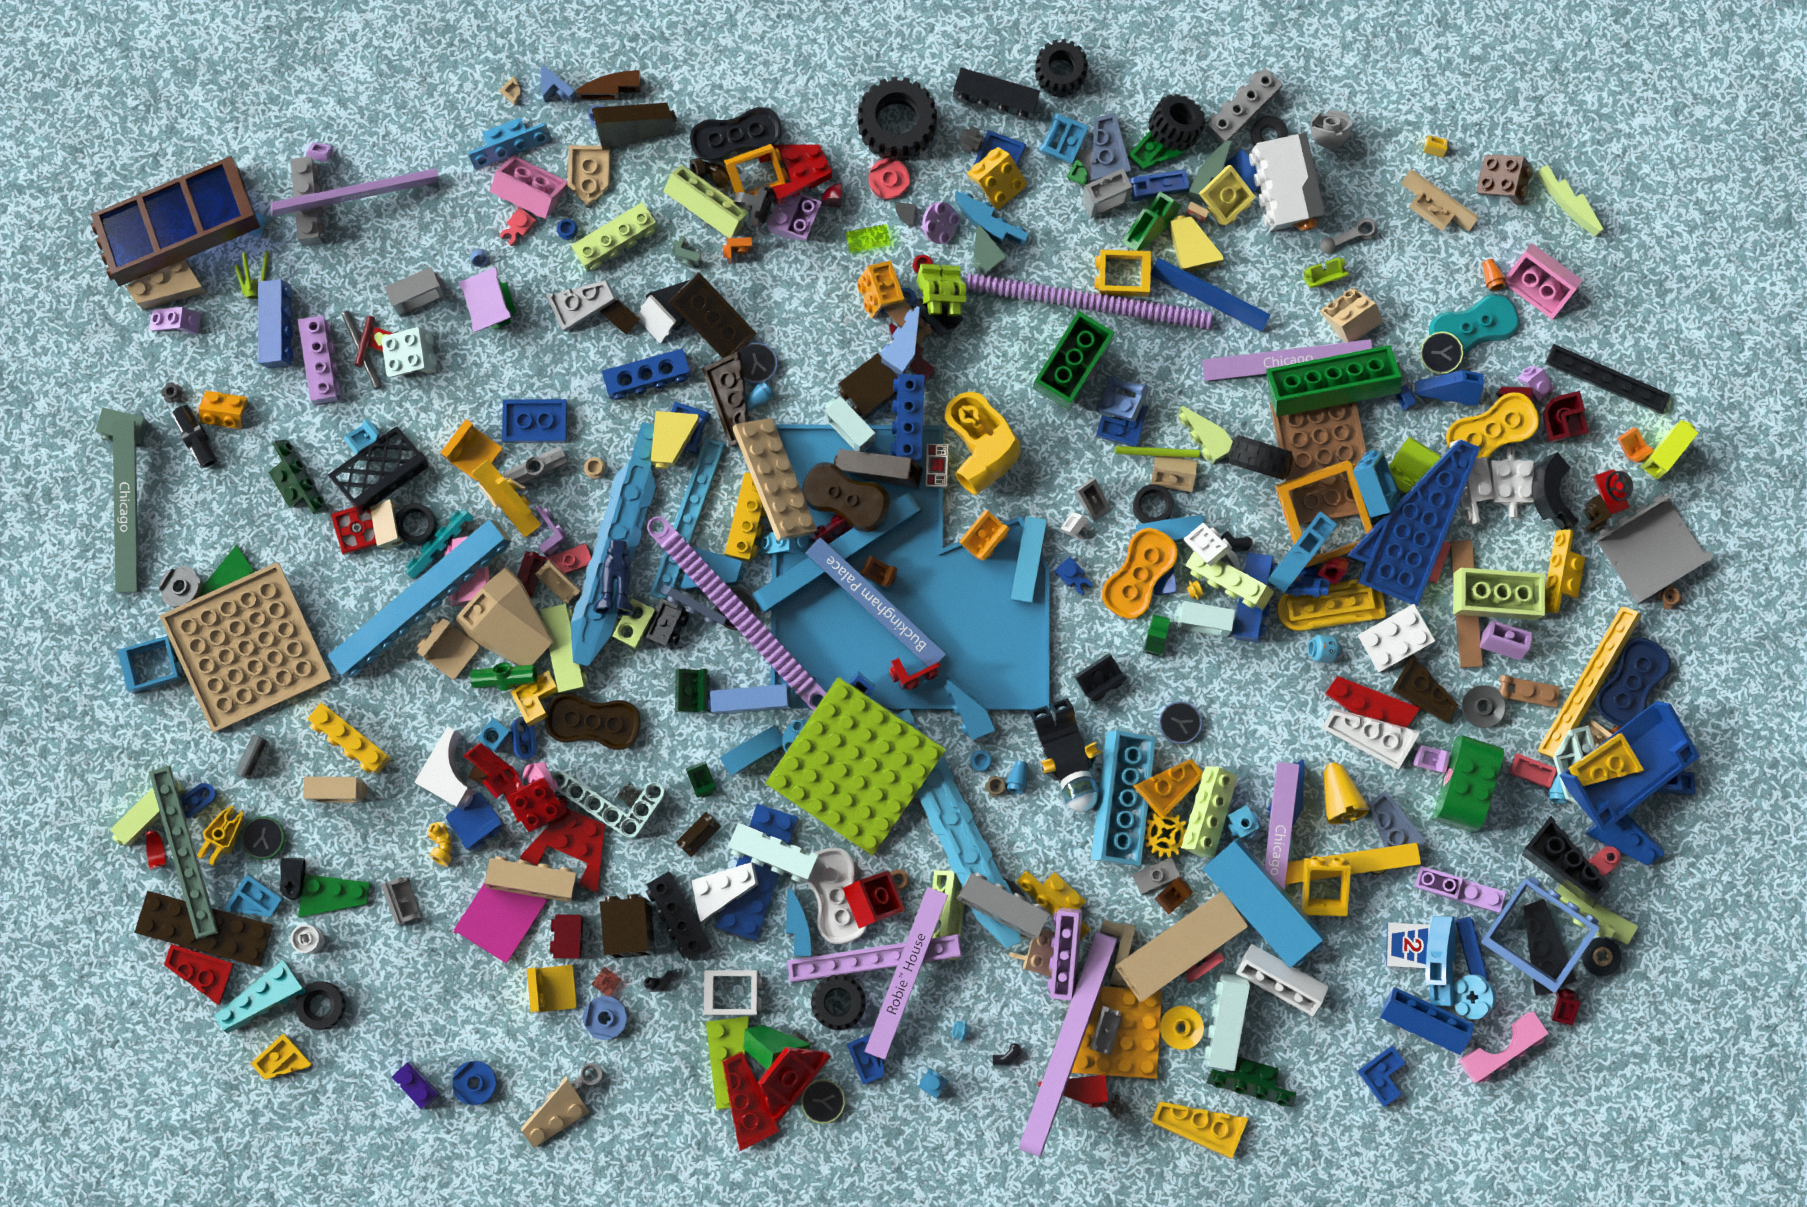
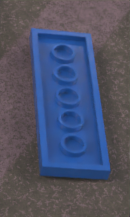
(747, 913)

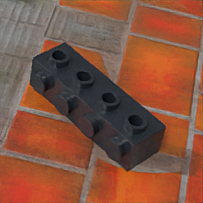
(996, 94)
(679, 916)

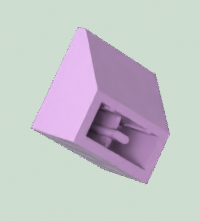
(794, 217)

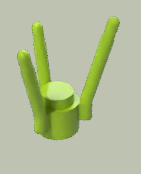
(250, 286)

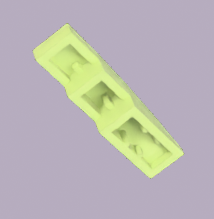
(1575, 207)

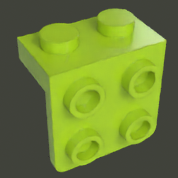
(1412, 463)

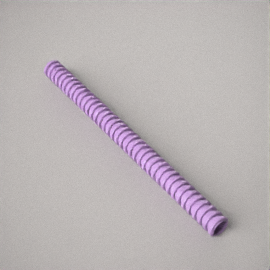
(1090, 301)

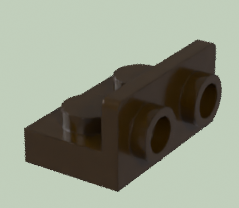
(1598, 512)

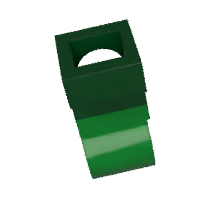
(1156, 636)

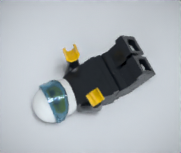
(1066, 755)

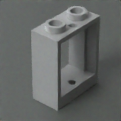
(1101, 198)
(416, 291)

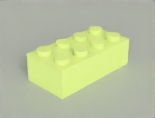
(1499, 594)

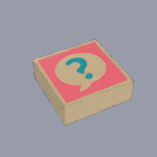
(1197, 212)

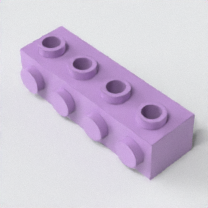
(319, 360)
(1066, 953)

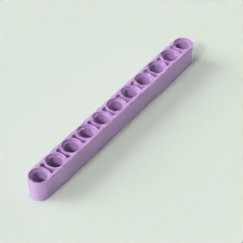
(1068, 1045)

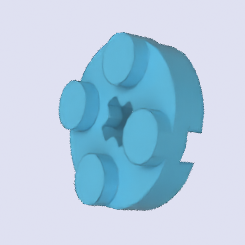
(1481, 987)

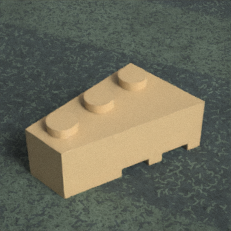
(165, 285)

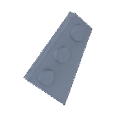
(1108, 148)
(692, 605)
(1392, 822)

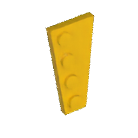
(1208, 1129)

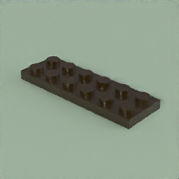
(237, 938)

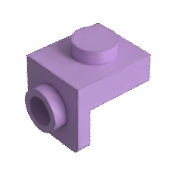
(1538, 380)
(1432, 758)

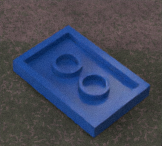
(534, 420)

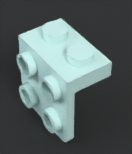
(409, 352)

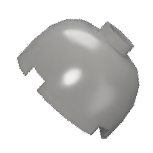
(1331, 129)

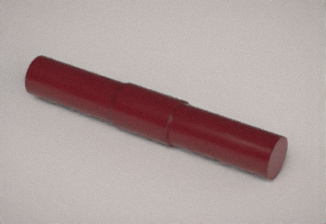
(364, 342)

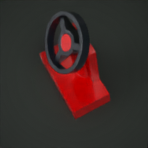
(1614, 489)

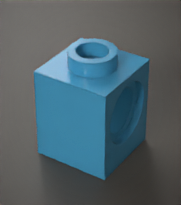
(494, 726)

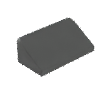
(251, 756)

